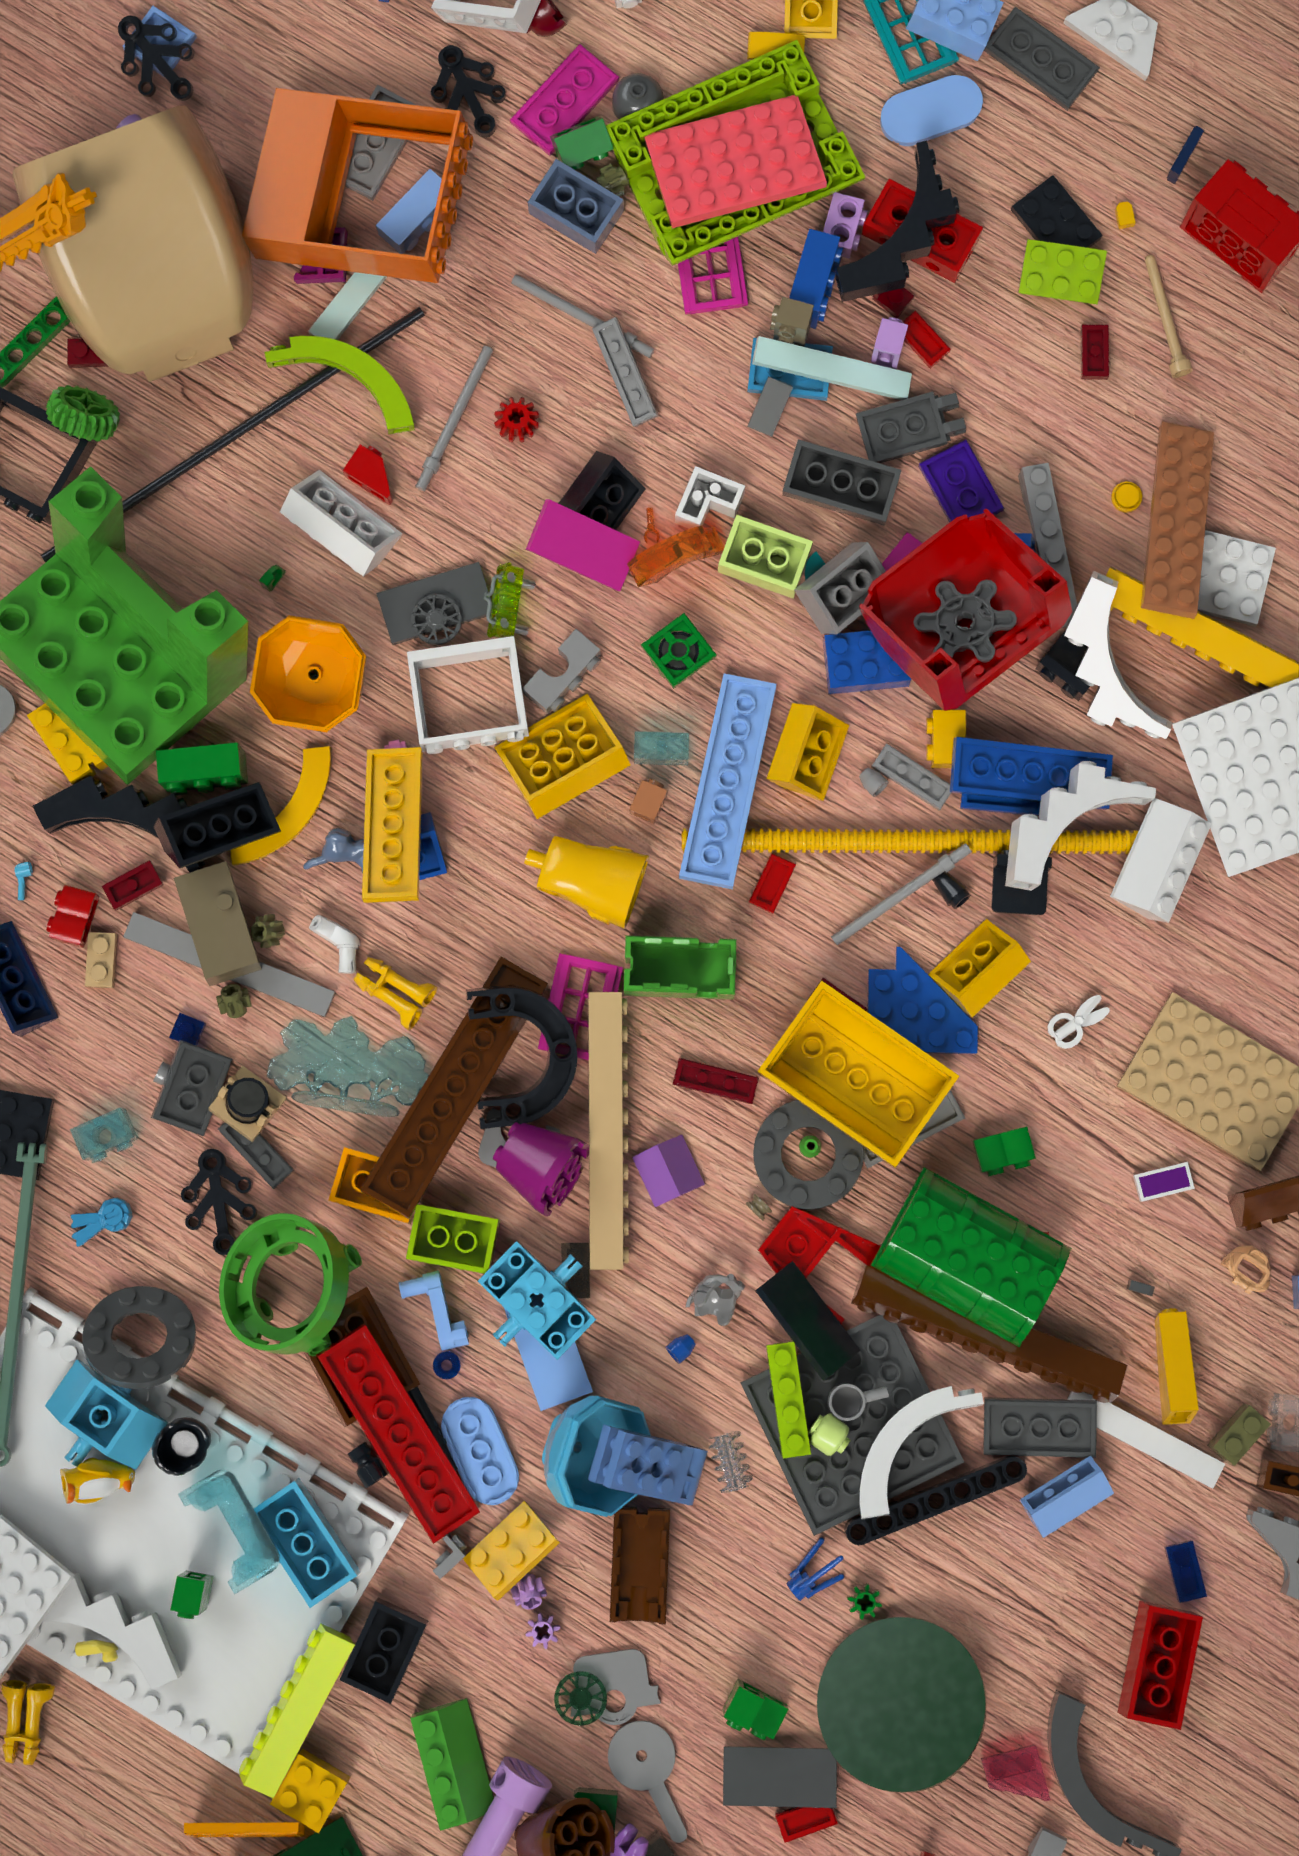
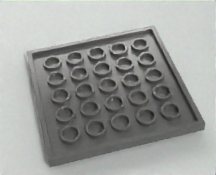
(830, 1485)

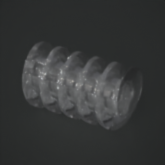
(730, 1461)

